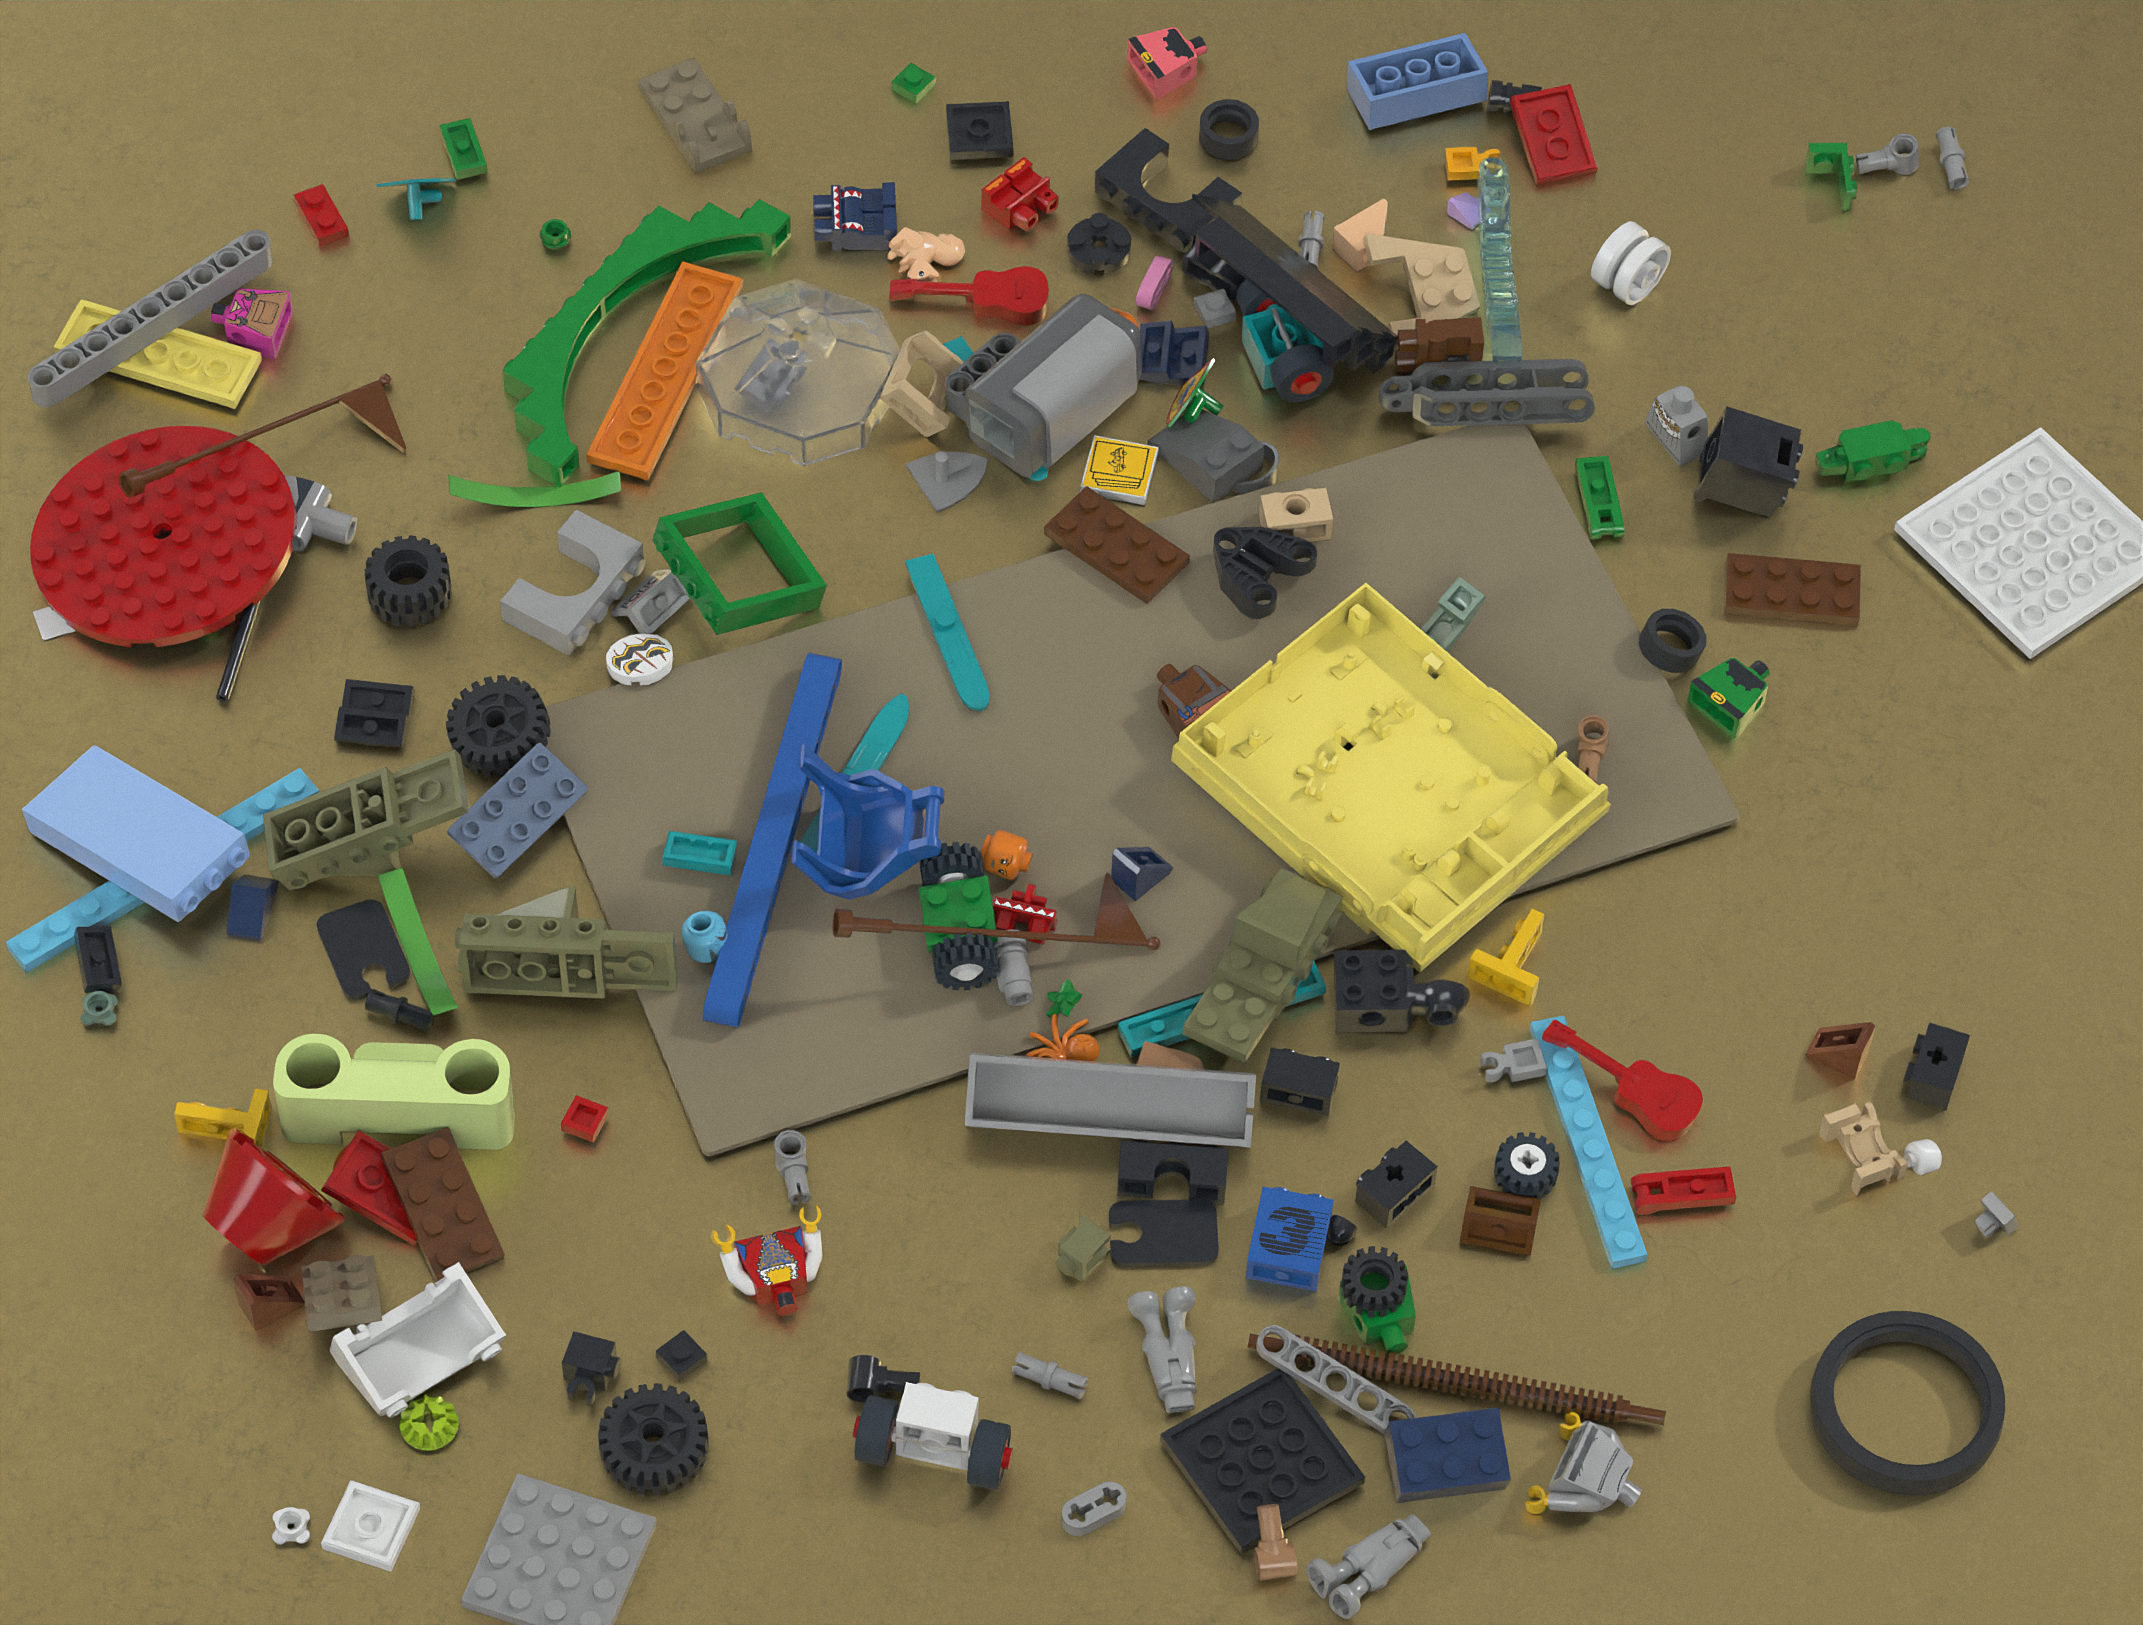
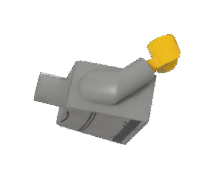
(1589, 1472)

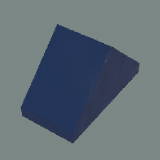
(1138, 870)
(250, 906)

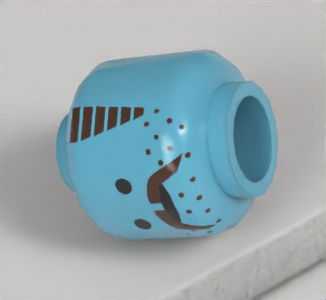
(704, 936)

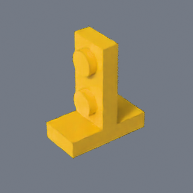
(1504, 972)
(217, 1122)

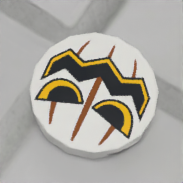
(640, 659)

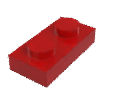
(321, 215)

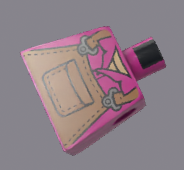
(256, 319)

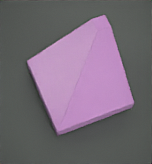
(1464, 209)

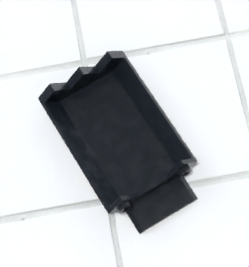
(1295, 286)

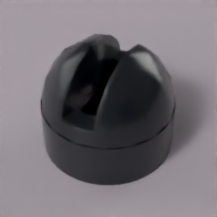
(1340, 1230)

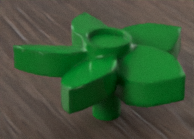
(1064, 1000)

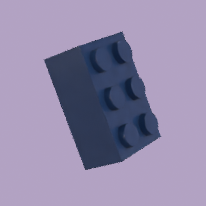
(1447, 1455)

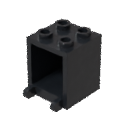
(1749, 462)

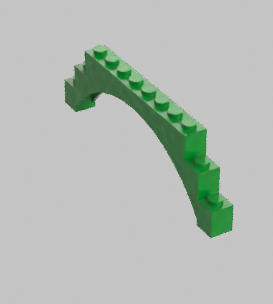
(653, 250)

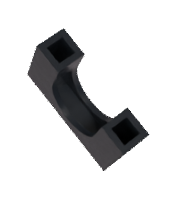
(1123, 182)

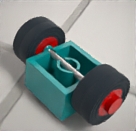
(1281, 348)

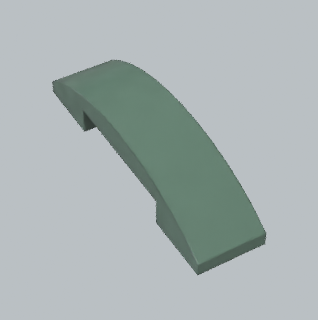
(1454, 615)

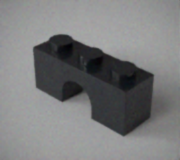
(1145, 1163)

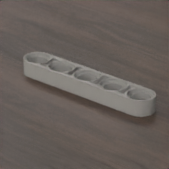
(1323, 1367)

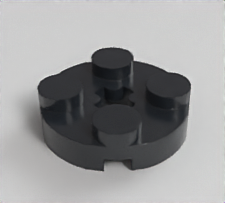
(1103, 230)

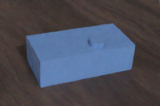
(1417, 81)

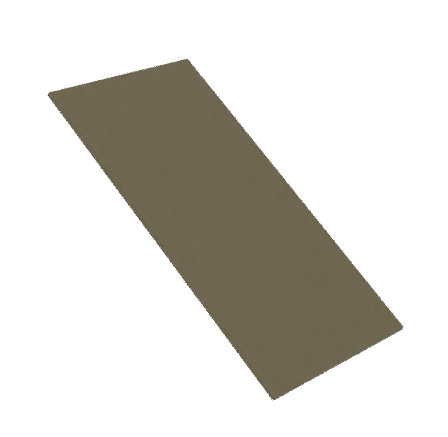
(1084, 768)

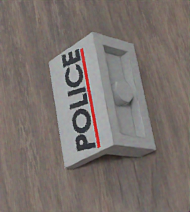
(653, 601)

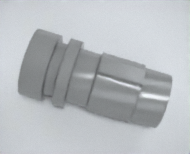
(1013, 970)

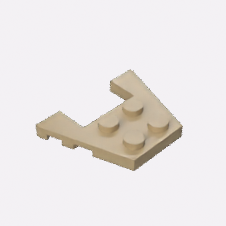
(1435, 275)

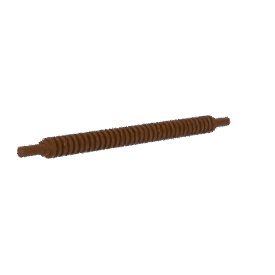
(1620, 1409)

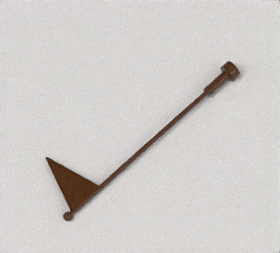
(366, 403)
(1113, 925)

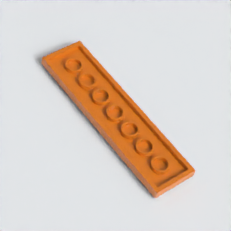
(662, 372)

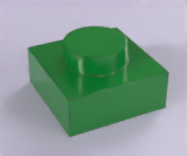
(913, 83)

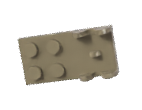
(696, 115)

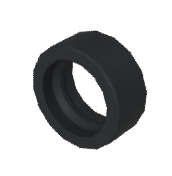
(1229, 111)
(1663, 655)

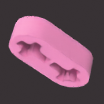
(1154, 282)

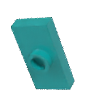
(699, 853)

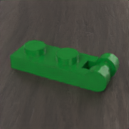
(1599, 496)

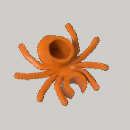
(1078, 1047)

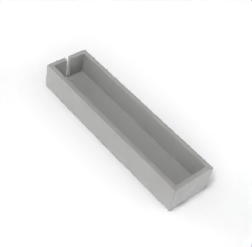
(1110, 1099)

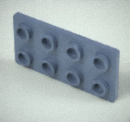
(517, 810)

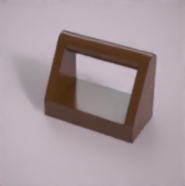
(1500, 1228)

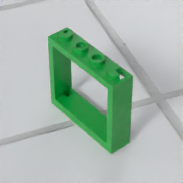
(755, 510)

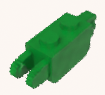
(1873, 451)

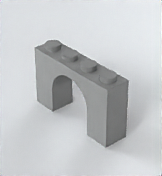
(567, 620)

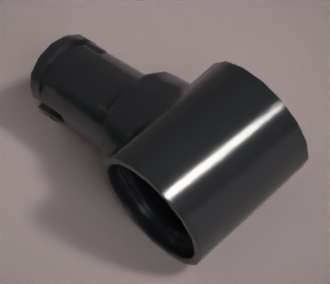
(869, 1378)

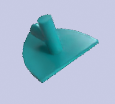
(418, 196)

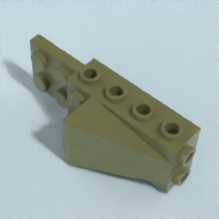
(363, 821)
(551, 942)
(1264, 963)

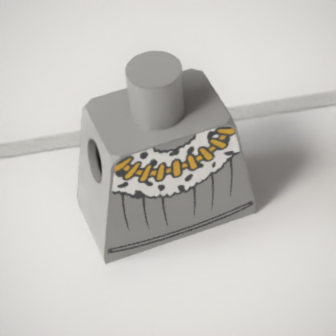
(1679, 424)

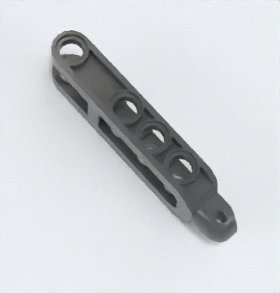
(1536, 386)

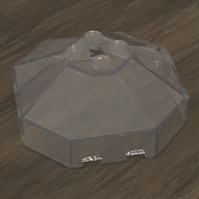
(791, 394)

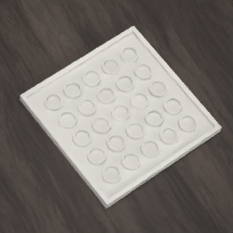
(2031, 542)

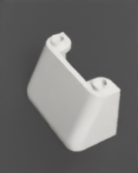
(419, 1343)

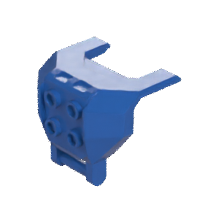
(866, 829)

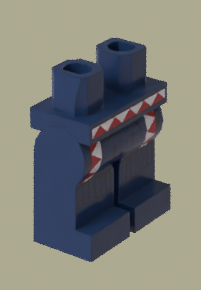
(858, 217)

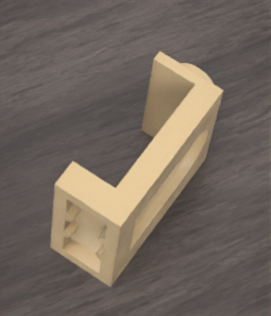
(921, 412)

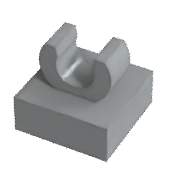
(1996, 1215)

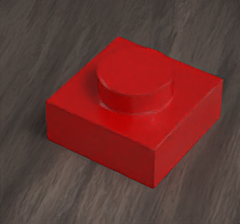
(584, 1118)

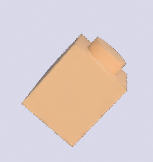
(1350, 234)

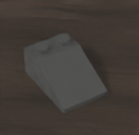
(1210, 453)

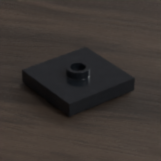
(979, 130)

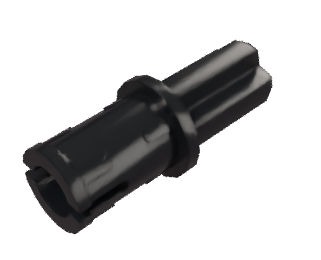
(399, 1010)

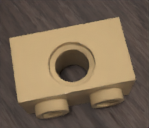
(1298, 514)

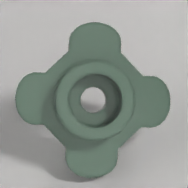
(95, 1001)

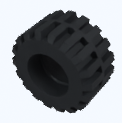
(403, 560)

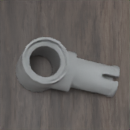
(1890, 156)
(793, 1166)

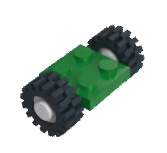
(958, 896)

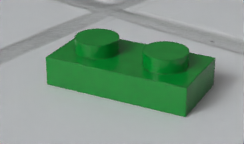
(463, 148)

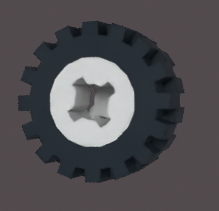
(1513, 1169)

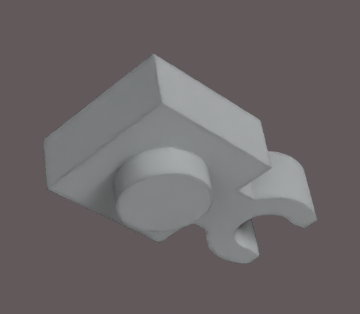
(1519, 1059)

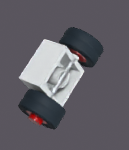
(934, 1429)

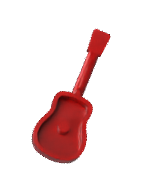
(1011, 295)
(1659, 1100)

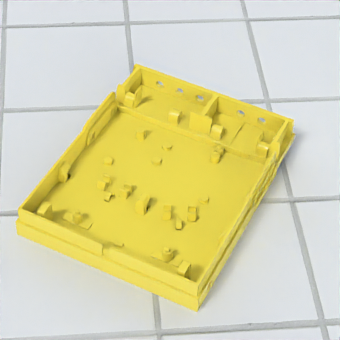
(1429, 808)

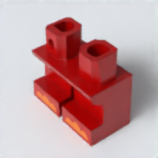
(1016, 196)

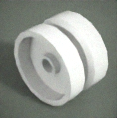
(1630, 263)

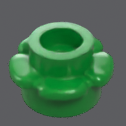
(555, 234)

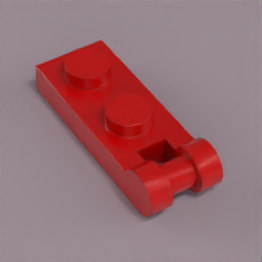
(1683, 1189)

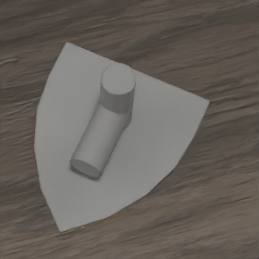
(948, 476)

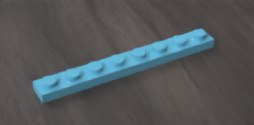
(1591, 1151)

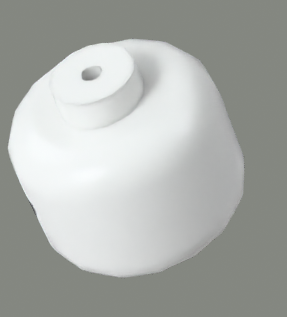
(1923, 1156)

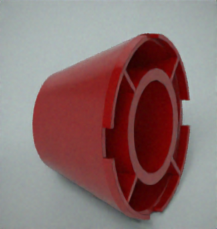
(264, 1202)

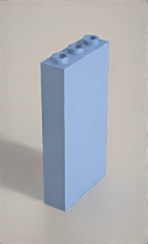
(136, 833)

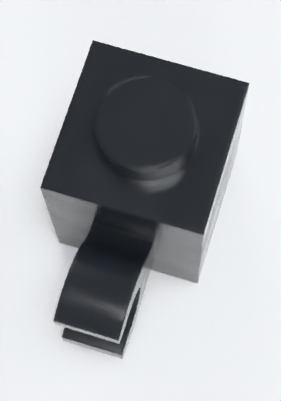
(589, 1365)

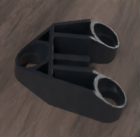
(1248, 566)

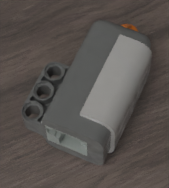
(1050, 390)

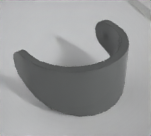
(1272, 456)

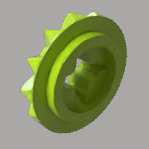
(417, 1434)

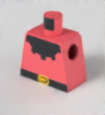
(1165, 59)

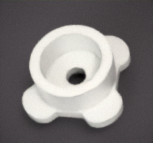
(288, 1516)

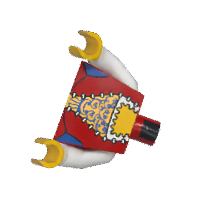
(773, 1264)

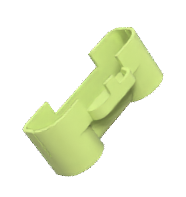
(394, 1091)

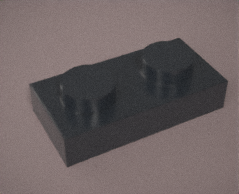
(97, 959)

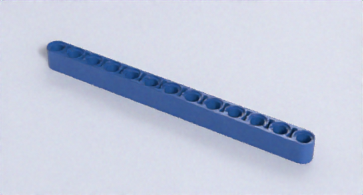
(771, 843)

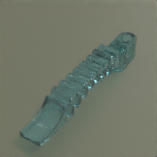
(1496, 261)

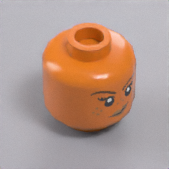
(1006, 854)

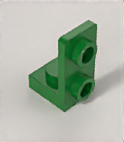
(1833, 158)

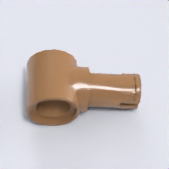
(1592, 750)
(1274, 1554)

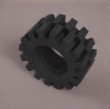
(1374, 1263)

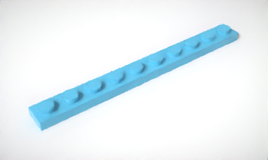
(111, 901)

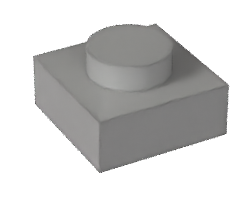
(1214, 308)

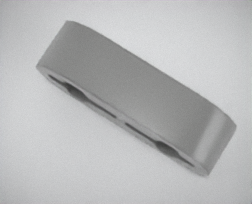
(1092, 1506)

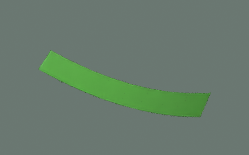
(535, 496)
(416, 942)

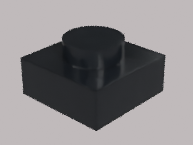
(681, 1355)

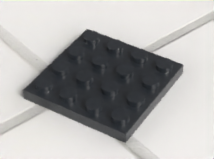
(1260, 1451)

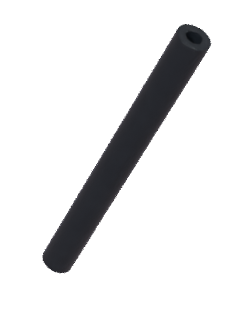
(237, 652)

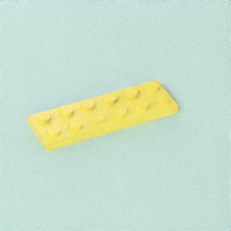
(177, 360)

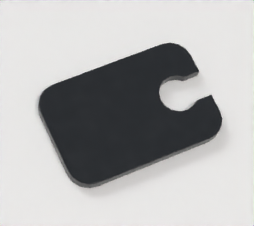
(362, 939)
(1171, 1230)

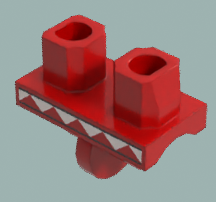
(1025, 909)

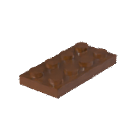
(1116, 544)
(1792, 589)
(442, 1204)

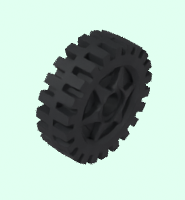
(478, 713)
(658, 1463)

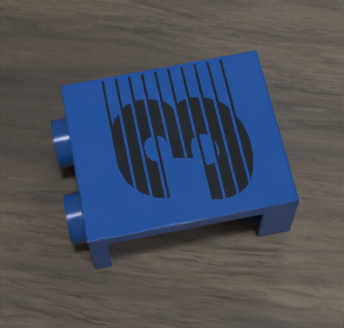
(1289, 1238)

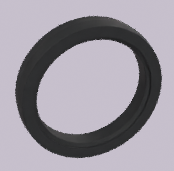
(1930, 1332)

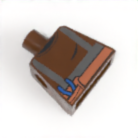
(1187, 695)

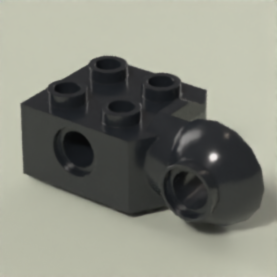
(1379, 993)

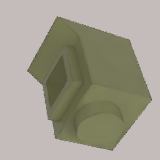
(1082, 1249)

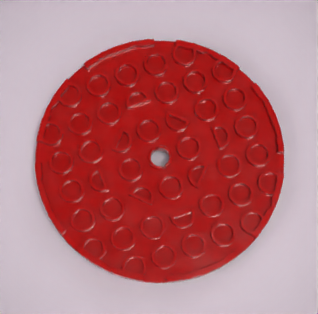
(123, 585)

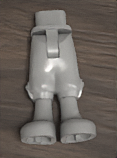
(1170, 1358)
(1375, 1557)

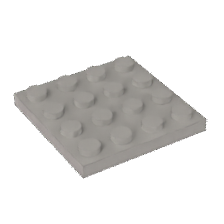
(558, 1558)

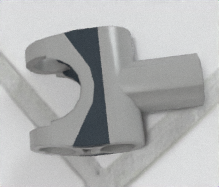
(314, 517)

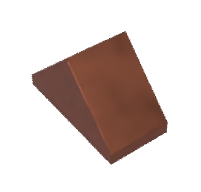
(1842, 1047)
(266, 1297)

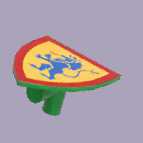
(1191, 390)

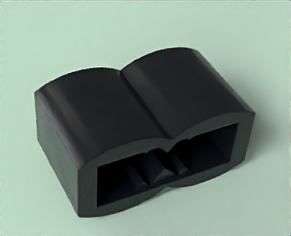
(1212, 271)

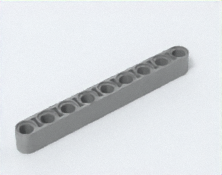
(150, 318)

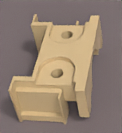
(1863, 1145)

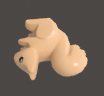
(922, 248)

